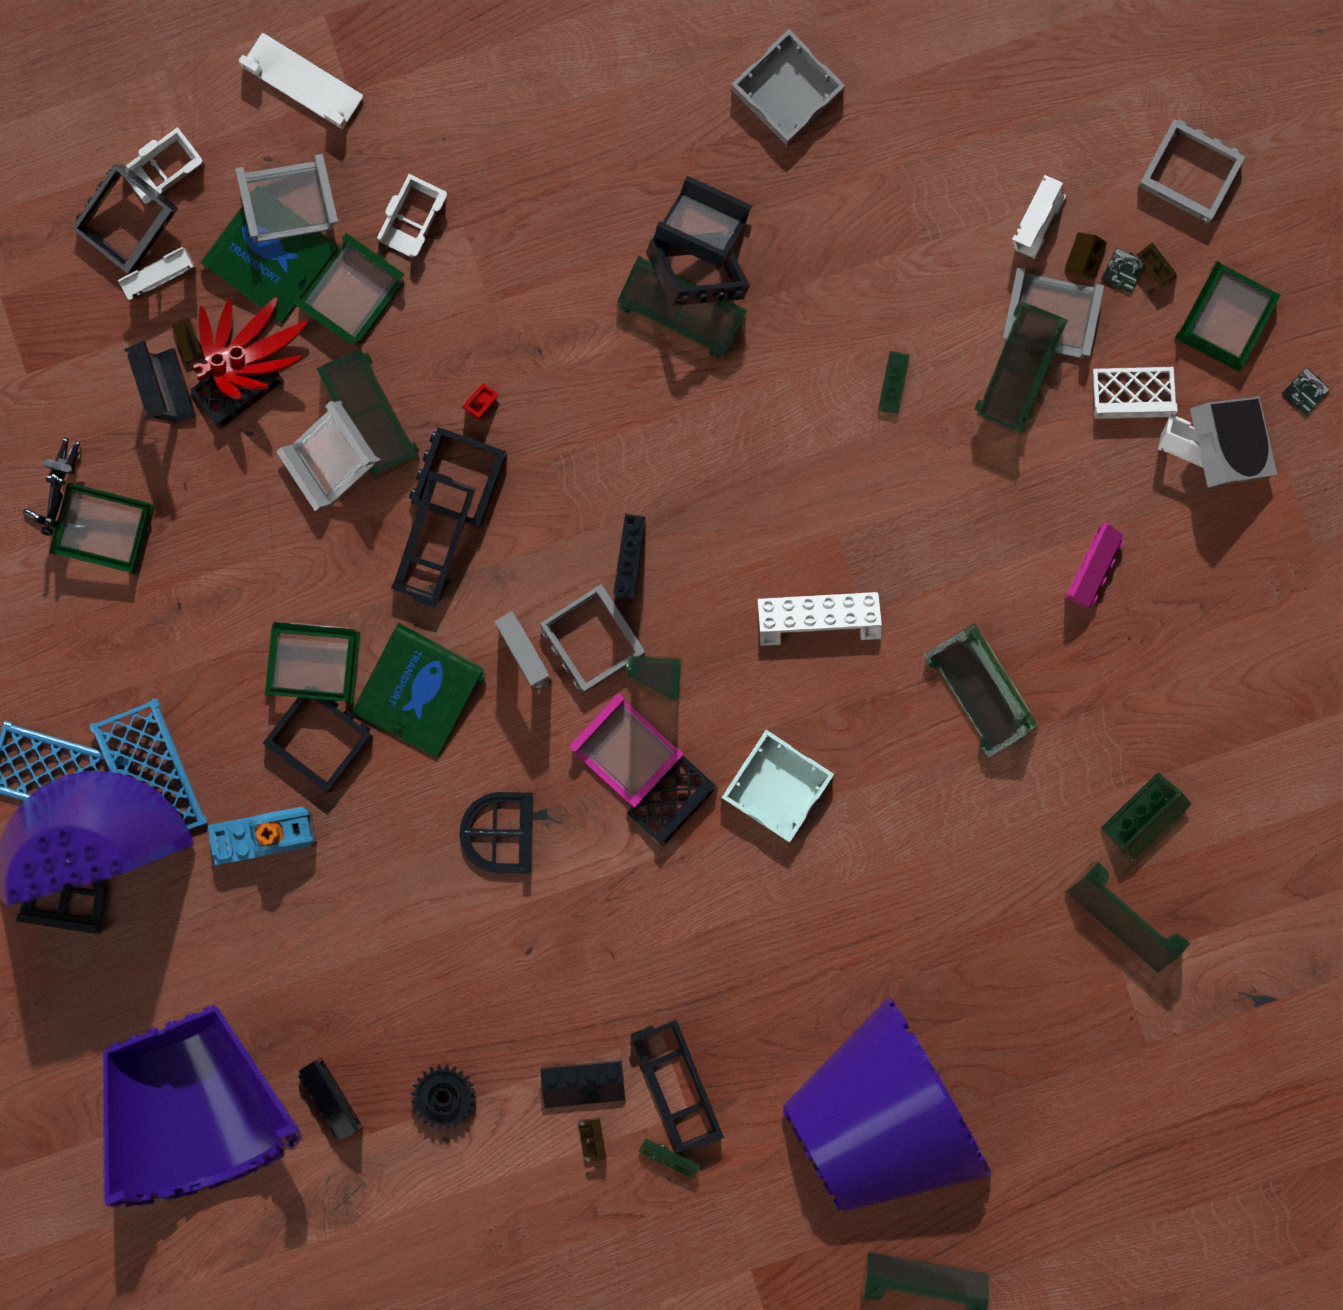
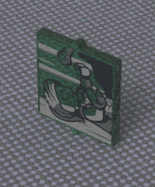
(1123, 270)
(1305, 391)

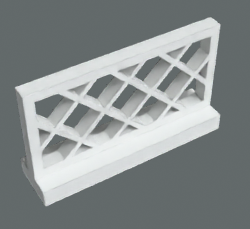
(1134, 409)

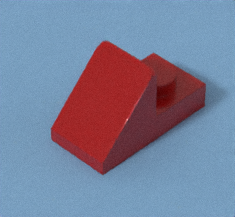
(480, 401)

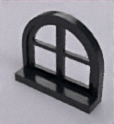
(524, 833)
(63, 921)

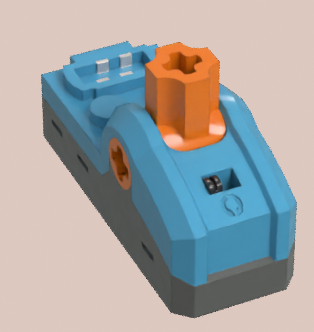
(262, 835)

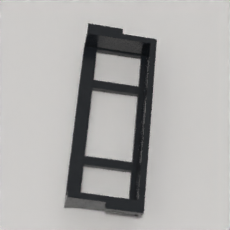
(420, 595)
(704, 1139)

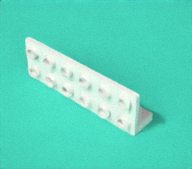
(301, 80)
(819, 614)

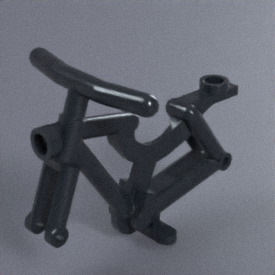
(56, 477)

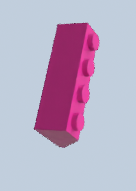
(1094, 566)

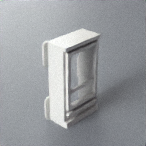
(154, 148)
(1038, 217)
(399, 240)
(156, 273)
(1181, 440)

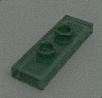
(893, 382)
(668, 1158)

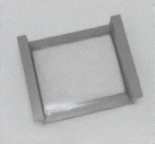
(287, 200)
(1068, 300)
(328, 457)

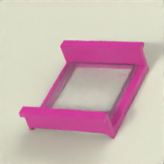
(625, 750)

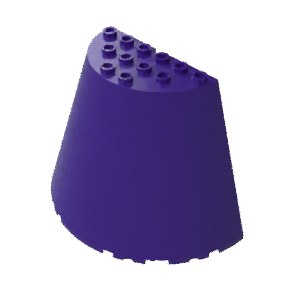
(85, 832)
(187, 1112)
(882, 1119)

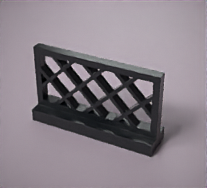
(236, 406)
(684, 812)

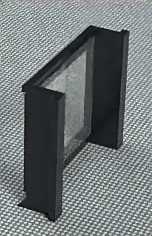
(703, 222)
(160, 384)

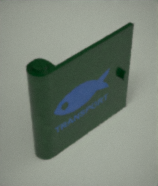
(267, 267)
(418, 688)

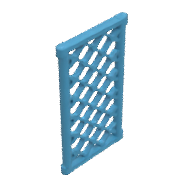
(154, 704)
(9, 727)

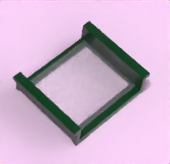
(352, 291)
(1228, 316)
(101, 528)
(312, 662)

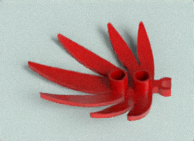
(229, 362)

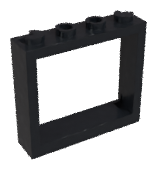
(93, 204)
(736, 290)
(490, 484)
(629, 558)
(346, 716)

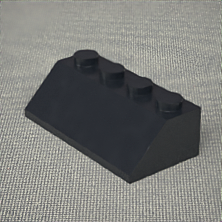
(582, 1083)
(330, 1099)

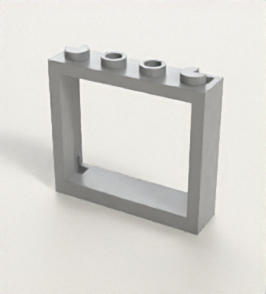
(1177, 199)
(559, 650)
(523, 651)

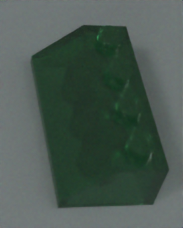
(1146, 816)

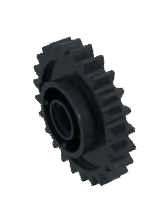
(443, 1112)

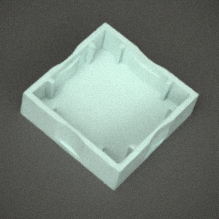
(777, 786)

